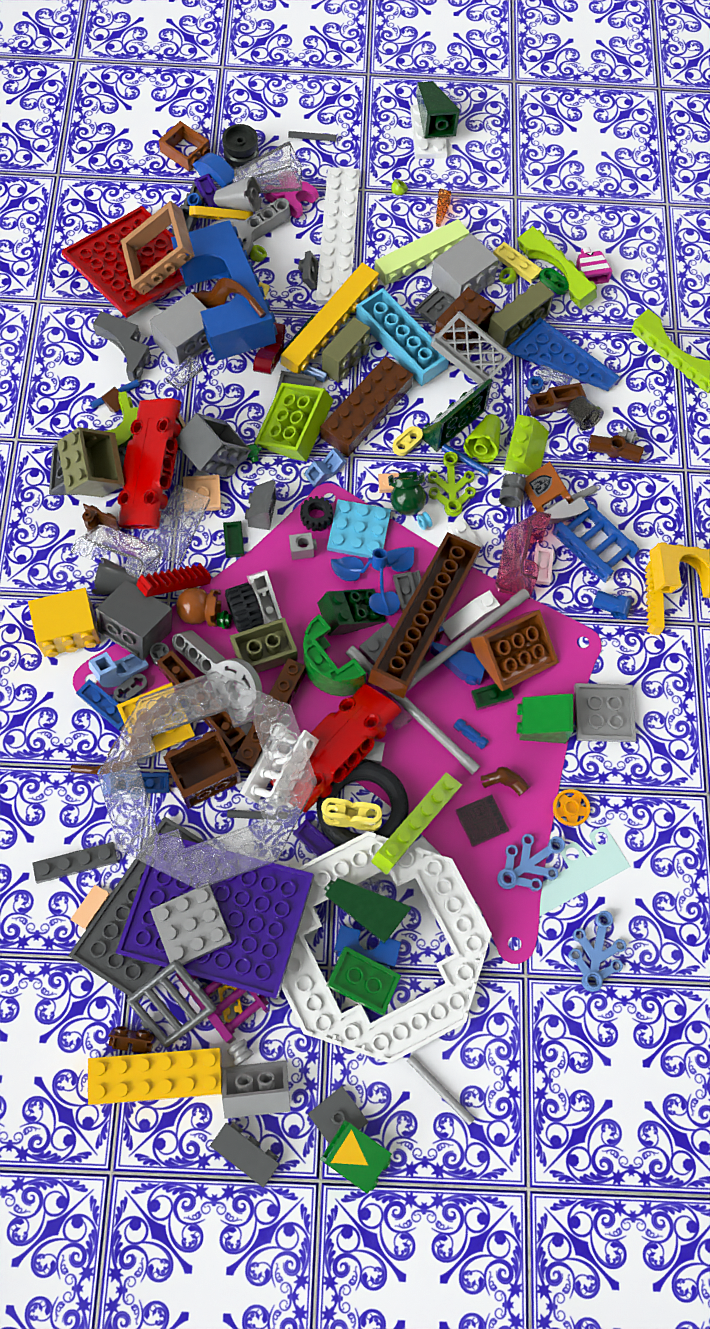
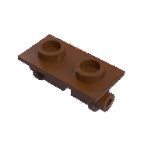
(122, 1036)

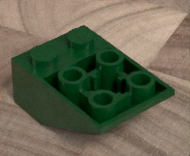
(348, 611)

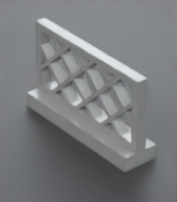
(459, 358)

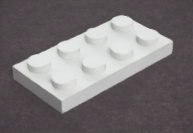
(425, 148)

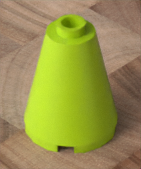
(484, 439)

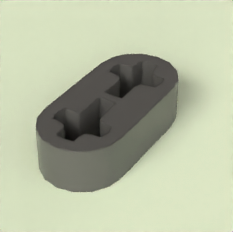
(130, 688)

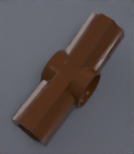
(624, 450)

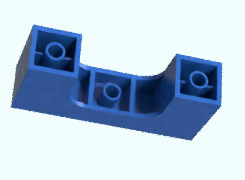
(234, 325)

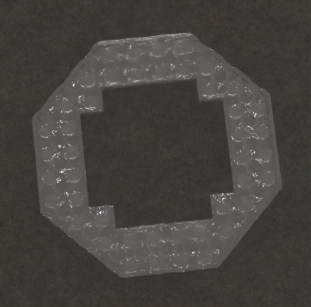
(234, 851)

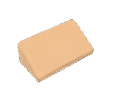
(90, 907)

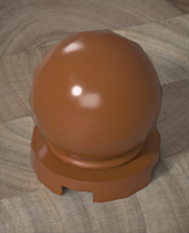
(198, 606)

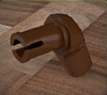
(506, 777)

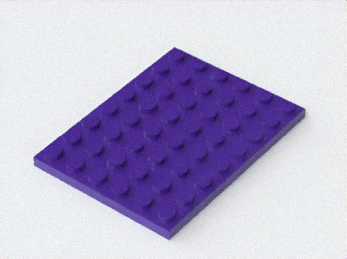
(259, 912)

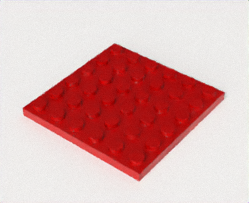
(103, 262)

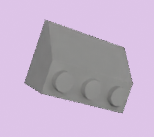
(255, 1089)

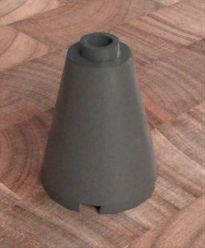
(110, 577)

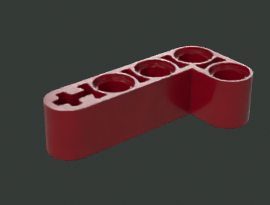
(269, 355)

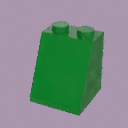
(545, 718)

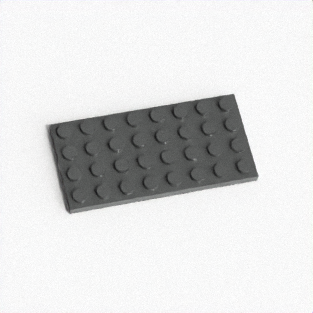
(100, 941)

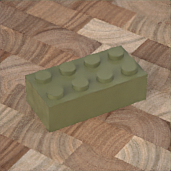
(520, 314)

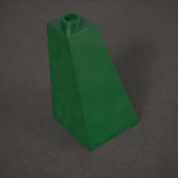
(437, 111)
(369, 909)

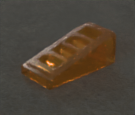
(443, 203)

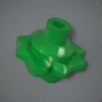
(254, 452)

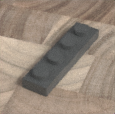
(74, 862)

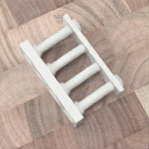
(260, 775)

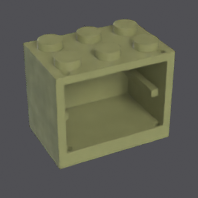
(90, 462)

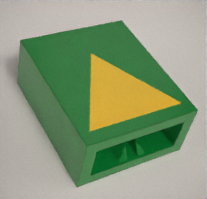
(356, 1157)

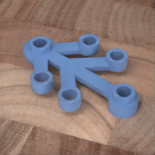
(528, 865)
(596, 954)

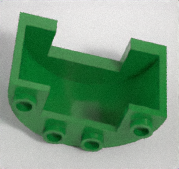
(320, 667)

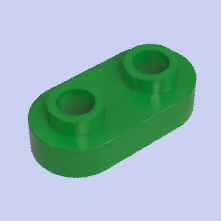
(555, 281)

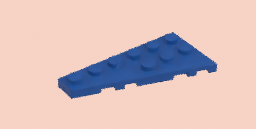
(551, 348)

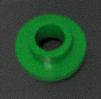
(223, 619)

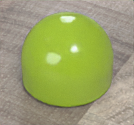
(398, 187)
(255, 255)
(511, 278)

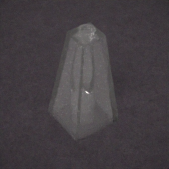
(275, 170)

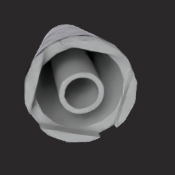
(240, 195)

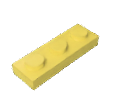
(517, 262)

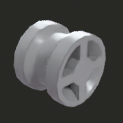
(240, 1052)

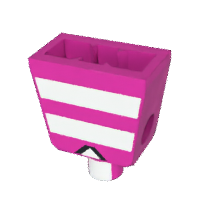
(594, 266)

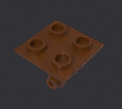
(94, 517)

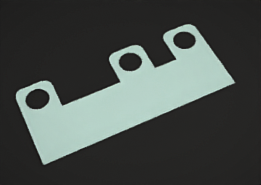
(583, 872)

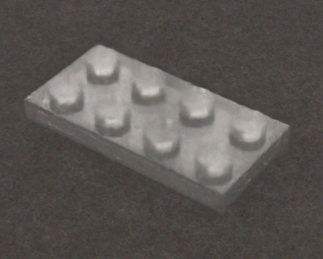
(179, 523)

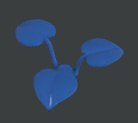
(399, 559)

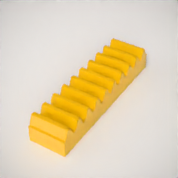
(655, 605)

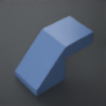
(323, 470)

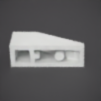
(264, 592)
(470, 615)

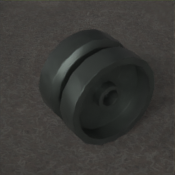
(240, 145)

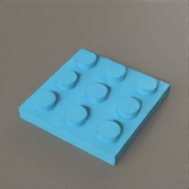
(358, 528)

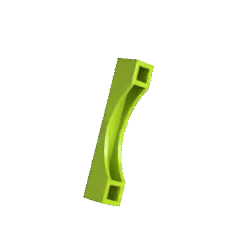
(536, 246)
(650, 330)
(415, 823)

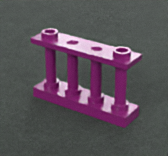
(226, 1030)

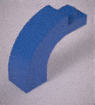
(216, 167)

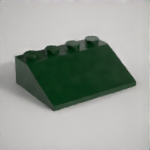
(457, 416)

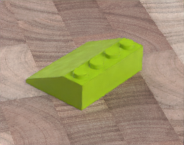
(294, 420)

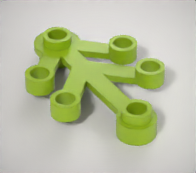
(450, 487)

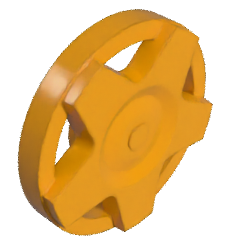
(571, 807)

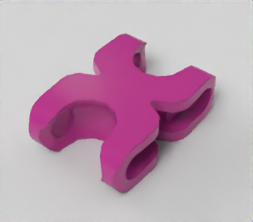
(308, 193)

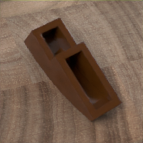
(554, 399)

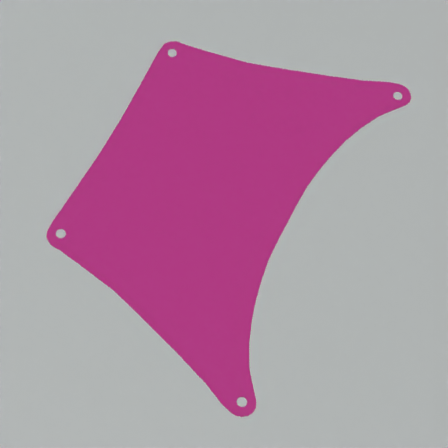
(441, 695)

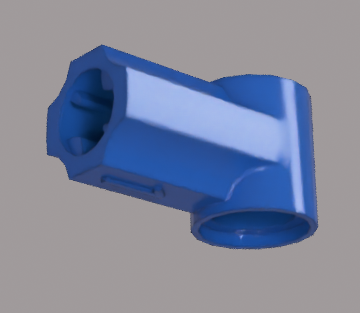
(617, 606)

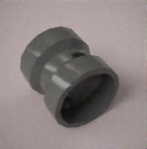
(157, 651)

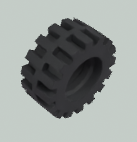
(316, 523)

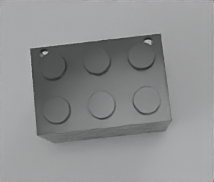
(212, 445)
(134, 619)

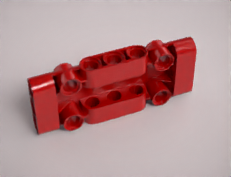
(149, 463)
(348, 737)

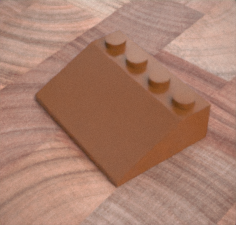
(515, 649)

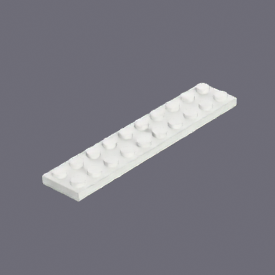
(337, 231)

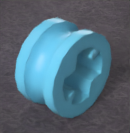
(424, 520)

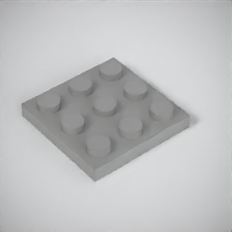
(604, 712)
(191, 925)

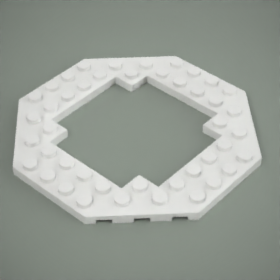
(425, 1016)

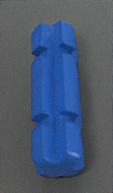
(471, 733)

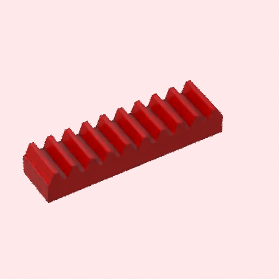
(173, 581)

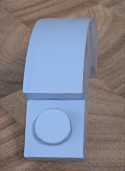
(115, 673)

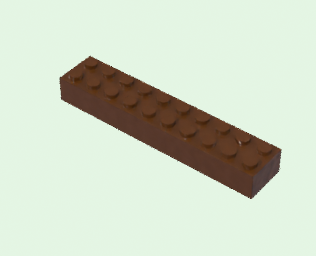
(424, 615)

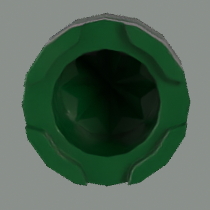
(407, 495)

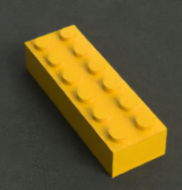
(154, 1076)

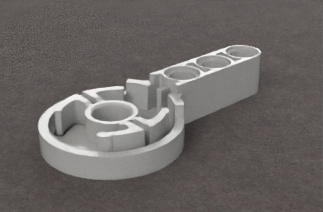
(260, 222)
(209, 660)

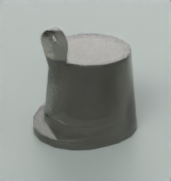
(584, 413)

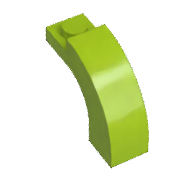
(123, 432)

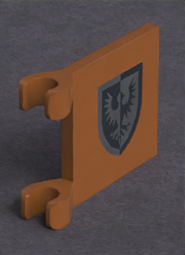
(545, 486)

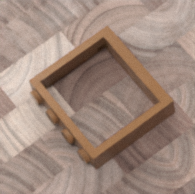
(167, 215)

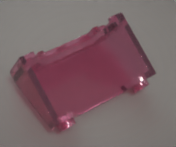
(514, 569)

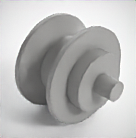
(628, 435)

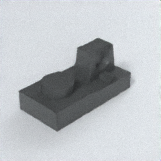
(309, 267)

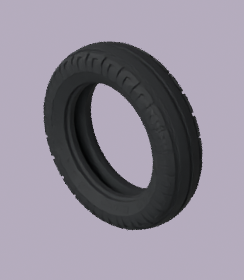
(388, 782)

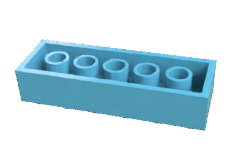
(401, 336)

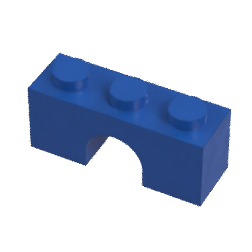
(384, 954)

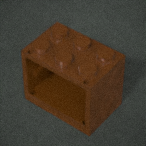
(473, 307)
(202, 768)

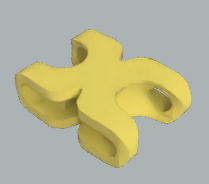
(352, 814)

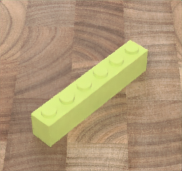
(419, 252)

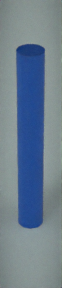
(127, 387)
(465, 459)

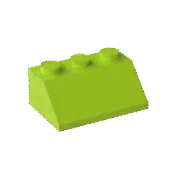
(526, 446)

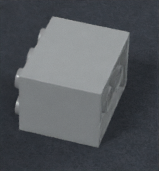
(464, 266)
(180, 329)

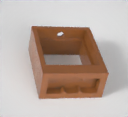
(175, 136)

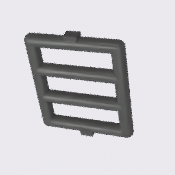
(147, 989)

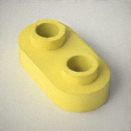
(406, 442)

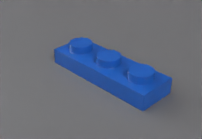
(101, 703)

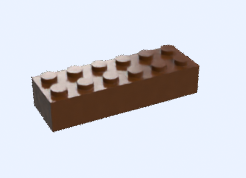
(366, 406)

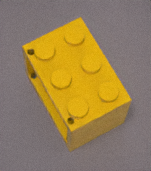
(64, 622)

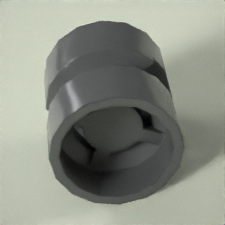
(512, 490)

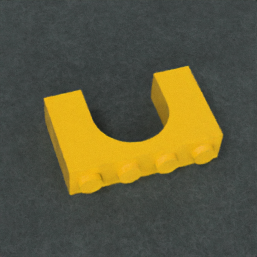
(665, 566)

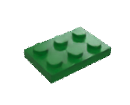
(363, 980)

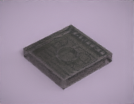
(482, 820)

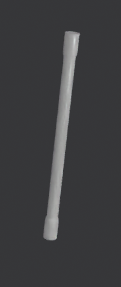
(514, 601)
(464, 759)

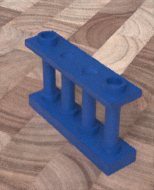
(584, 553)

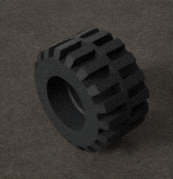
(244, 607)

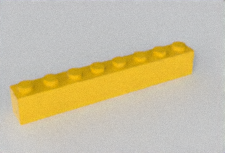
(329, 319)

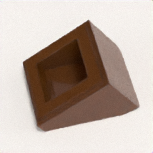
(111, 399)

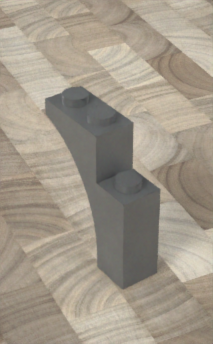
(126, 338)

